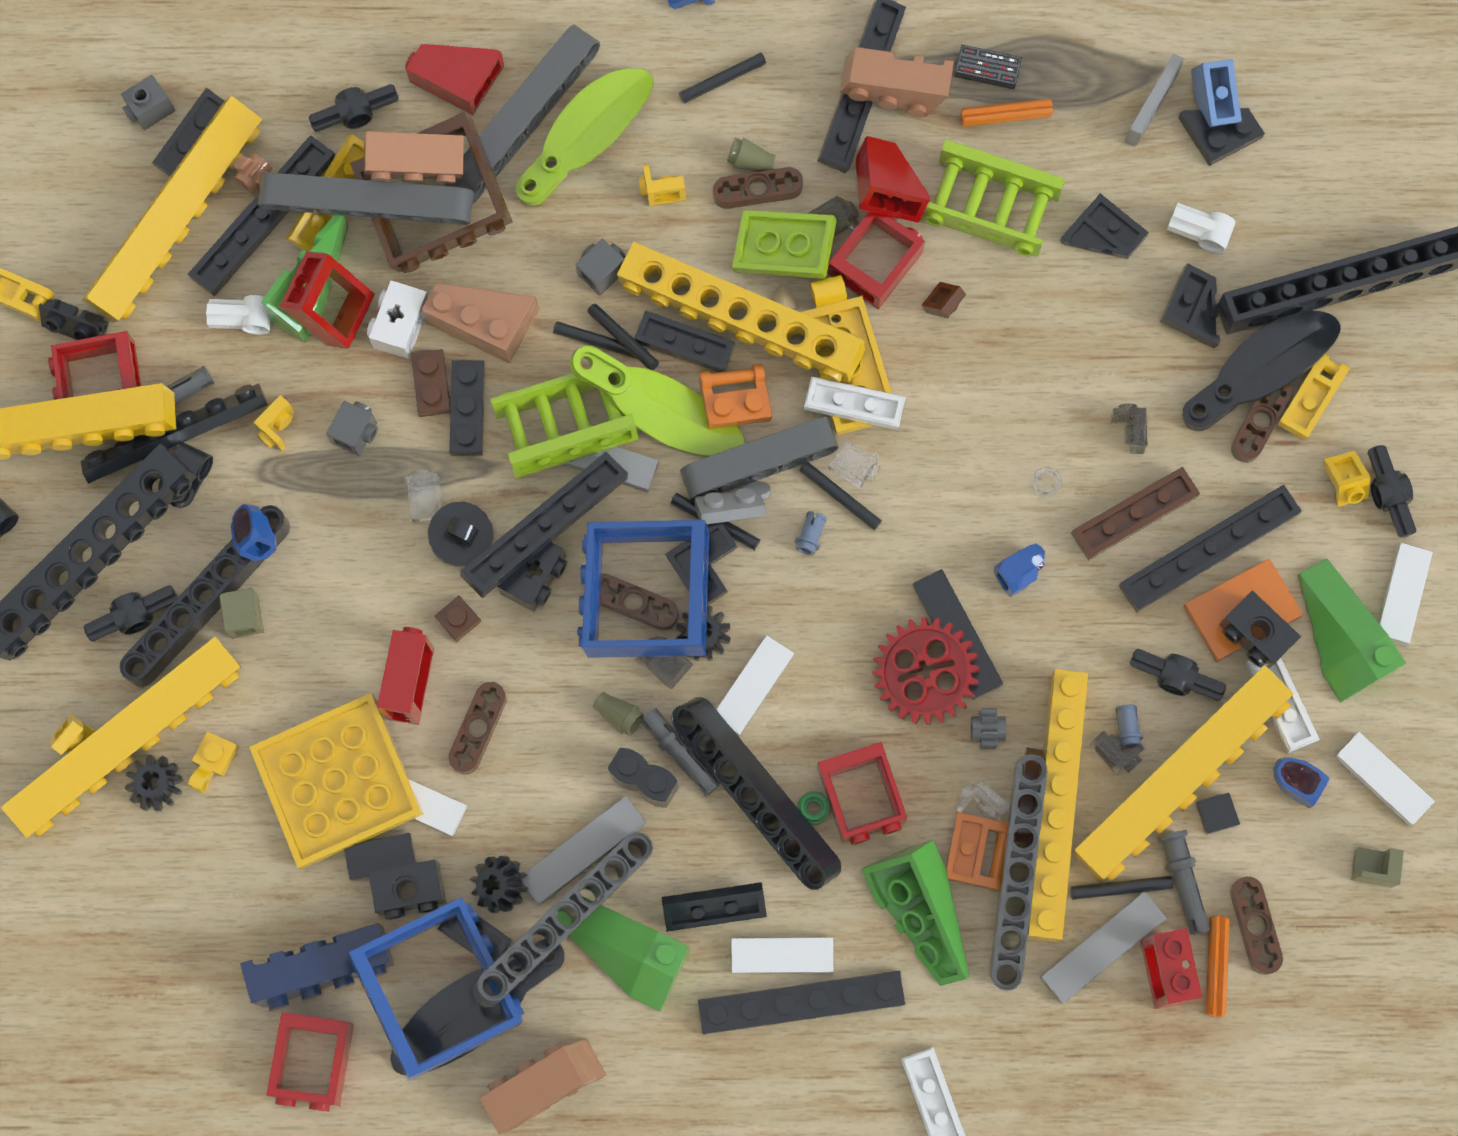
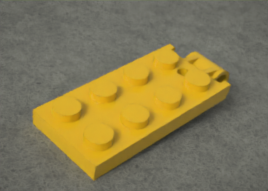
(830, 303)

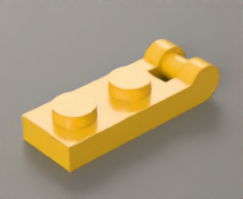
(15, 290)
(1313, 397)

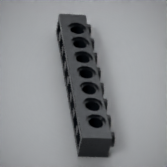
(1339, 280)
(91, 533)

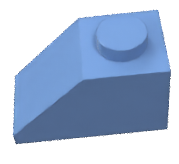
(1217, 92)

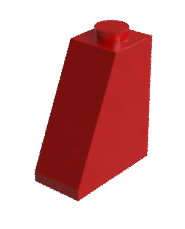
(455, 73)
(888, 181)

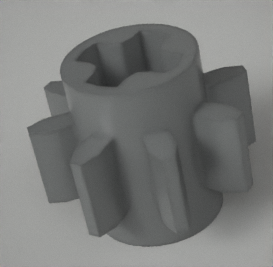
(988, 728)

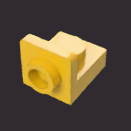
(661, 191)
(274, 418)
(1348, 478)
(70, 734)

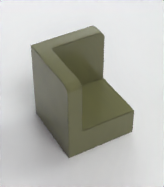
(241, 613)
(1377, 867)

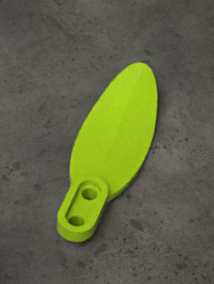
(586, 129)
(657, 403)

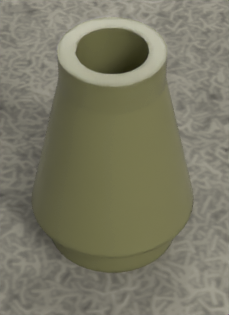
(750, 156)
(620, 714)

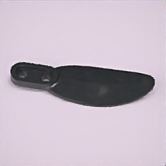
(1265, 364)
(456, 1016)

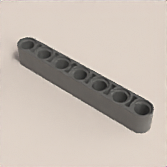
(529, 106)
(365, 198)
(1020, 888)
(555, 932)

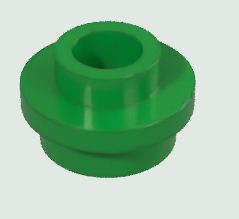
(818, 798)

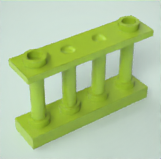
(987, 168)
(559, 448)

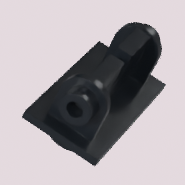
(60, 318)

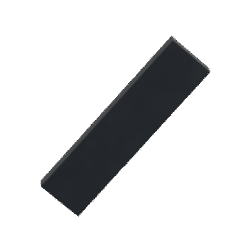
(942, 603)

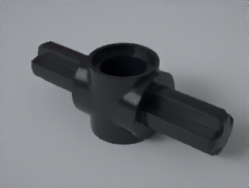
(353, 108)
(1391, 491)
(130, 613)
(1177, 674)

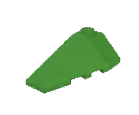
(328, 241)
(1348, 637)
(919, 898)
(631, 953)

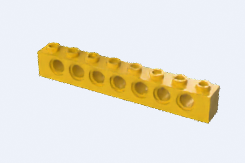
(644, 262)

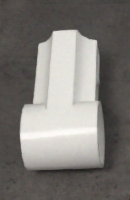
(1210, 230)
(239, 314)

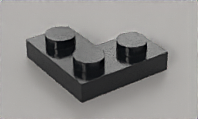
(719, 546)

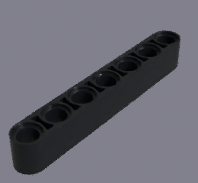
(199, 612)
(756, 793)

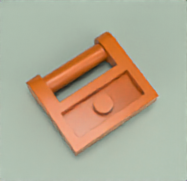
(738, 406)
(968, 850)

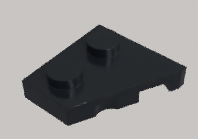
(1223, 140)
(1105, 230)
(1193, 306)

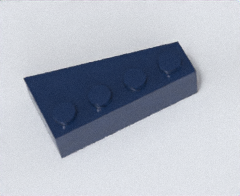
(312, 969)

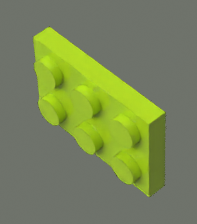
(784, 244)

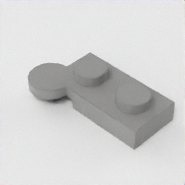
(733, 505)

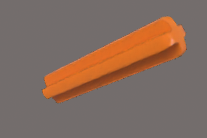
(1006, 112)
(1217, 966)

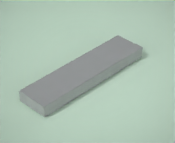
(582, 850)
(1103, 948)

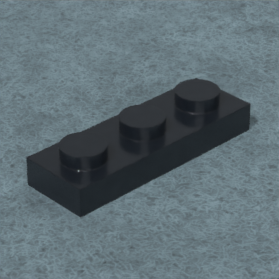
(188, 131)
(684, 342)
(467, 408)
(714, 906)

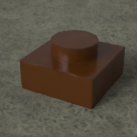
(943, 299)
(457, 618)

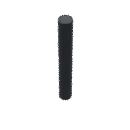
(722, 78)
(623, 337)
(591, 338)
(840, 495)
(735, 532)
(1121, 887)

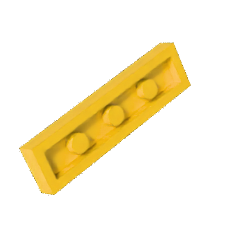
(310, 224)

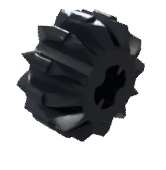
(716, 633)
(165, 779)
(502, 871)

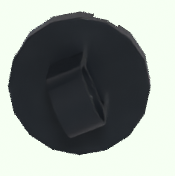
(459, 533)

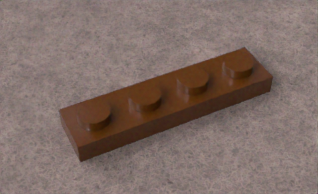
(1135, 513)

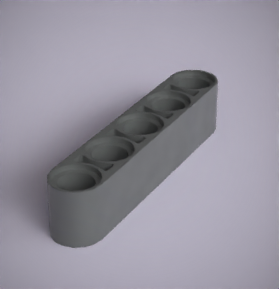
(760, 458)

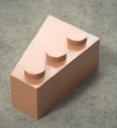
(896, 82)
(413, 157)
(481, 317)
(541, 1084)

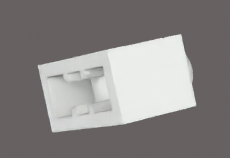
(400, 336)

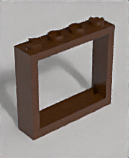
(465, 237)

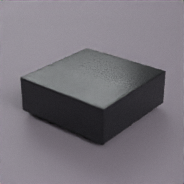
(1217, 813)

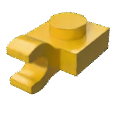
(212, 757)

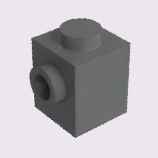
(147, 103)
(600, 265)
(353, 427)

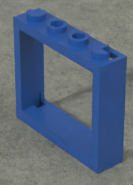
(590, 575)
(481, 948)

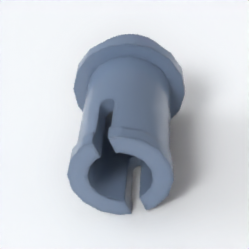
(808, 540)
(1128, 726)

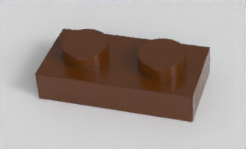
(431, 383)

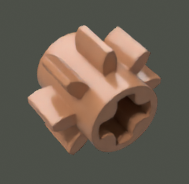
(250, 171)

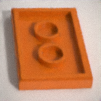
(1214, 605)

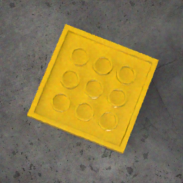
(335, 781)

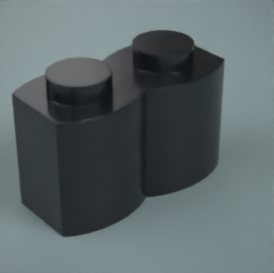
(635, 774)

